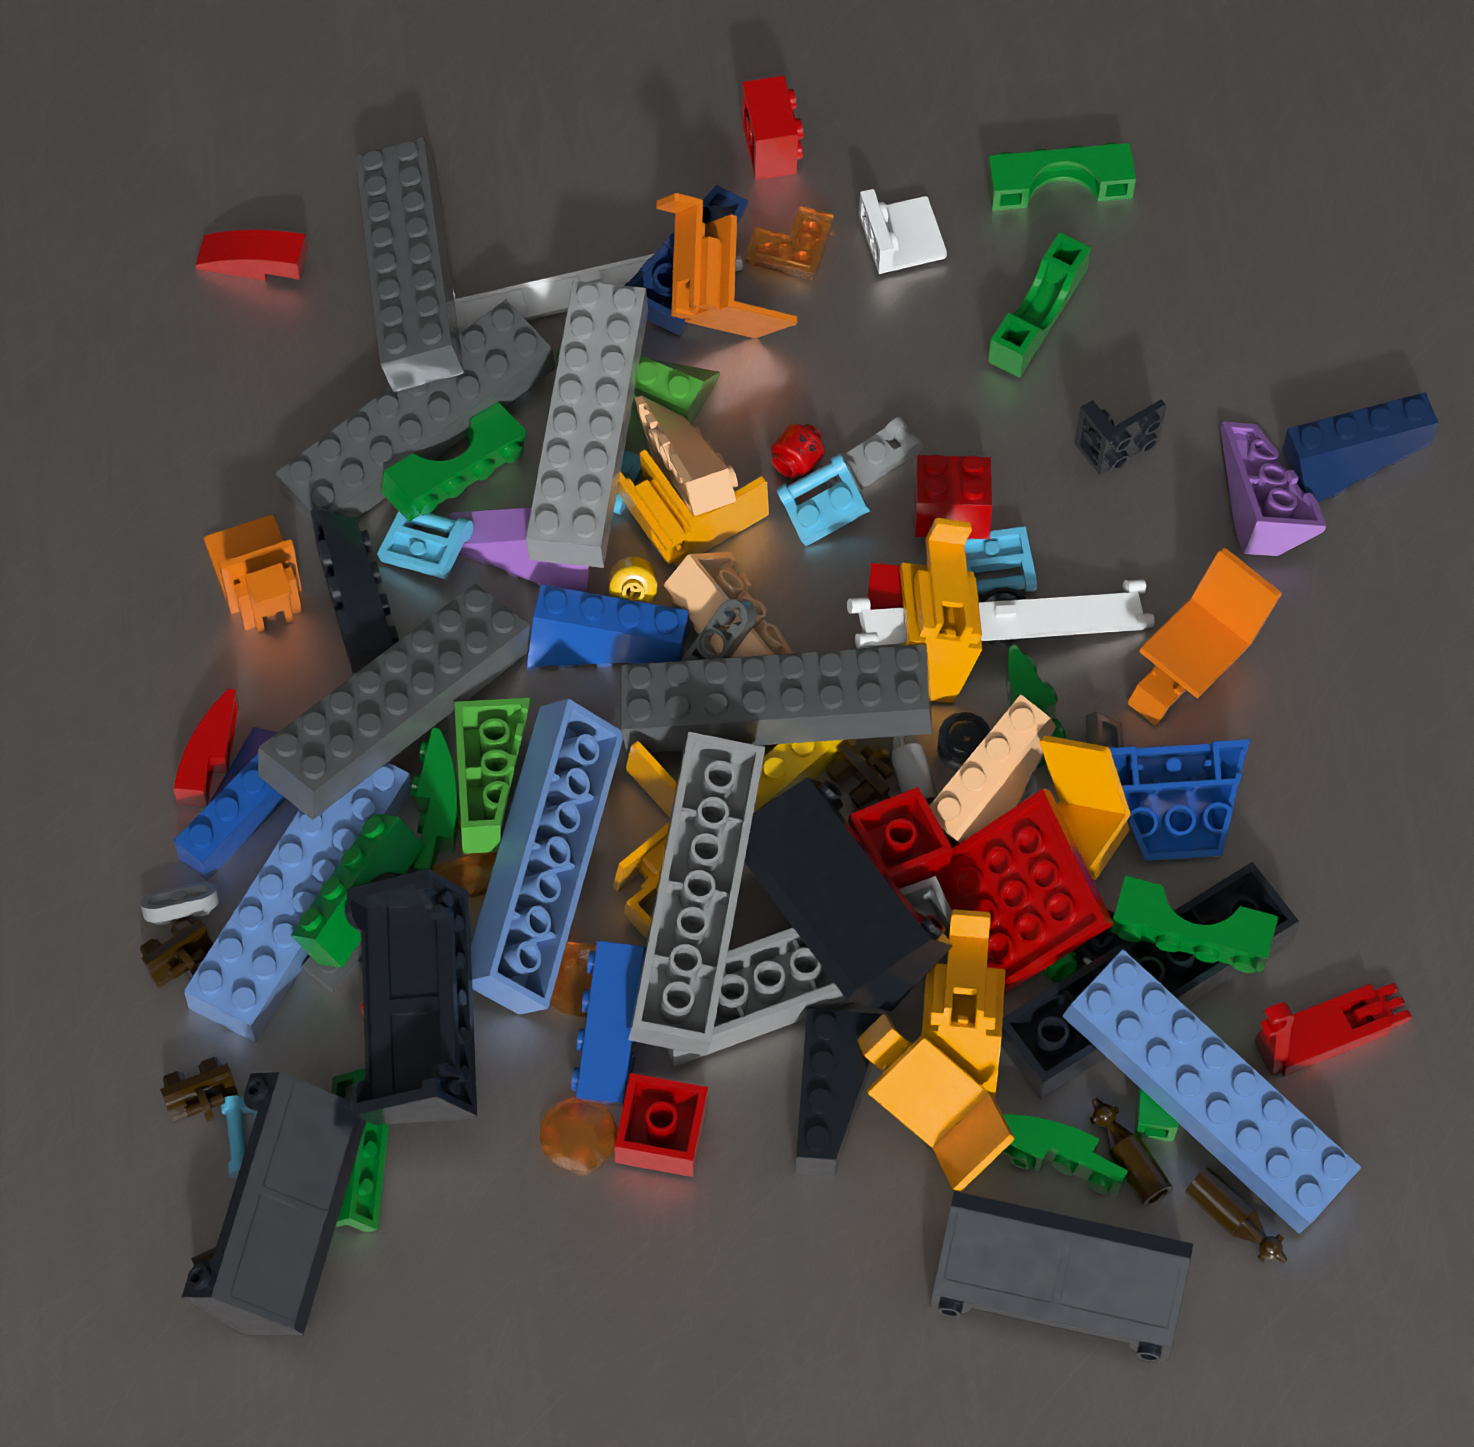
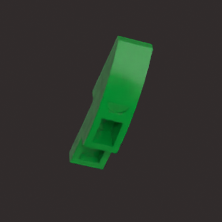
(1024, 680)
(436, 800)
(1066, 1147)

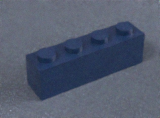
(657, 271)
(1357, 444)

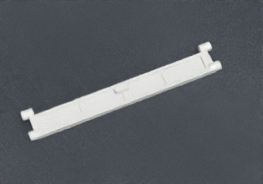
(547, 295)
(1021, 617)

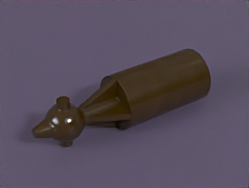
(1132, 1154)
(1233, 1214)

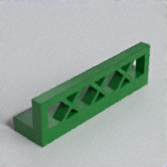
(364, 1189)

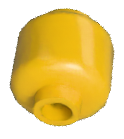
(633, 580)

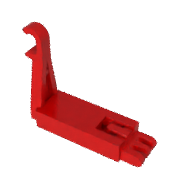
(1327, 1029)

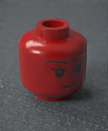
(797, 450)

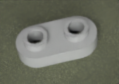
(178, 902)

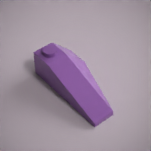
(1266, 501)
(501, 541)

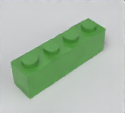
(673, 385)
(487, 755)

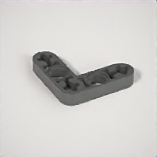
(731, 636)

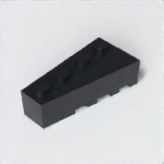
(830, 1087)

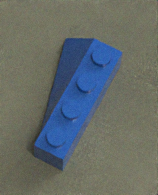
(603, 630)
(232, 814)
(609, 1010)

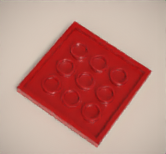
(1031, 884)

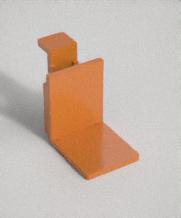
(706, 274)
(256, 571)
(1204, 635)

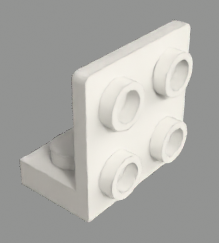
(900, 232)

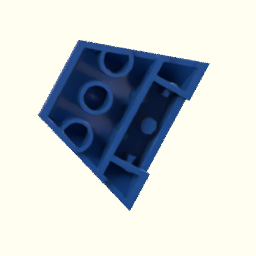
(1181, 796)

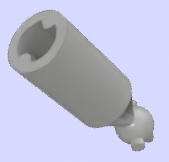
(912, 767)

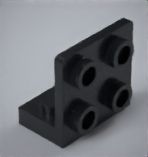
(1112, 446)

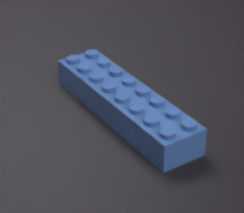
(543, 856)
(255, 953)
(1211, 1091)

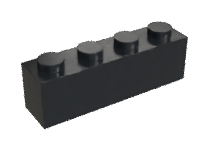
(353, 587)

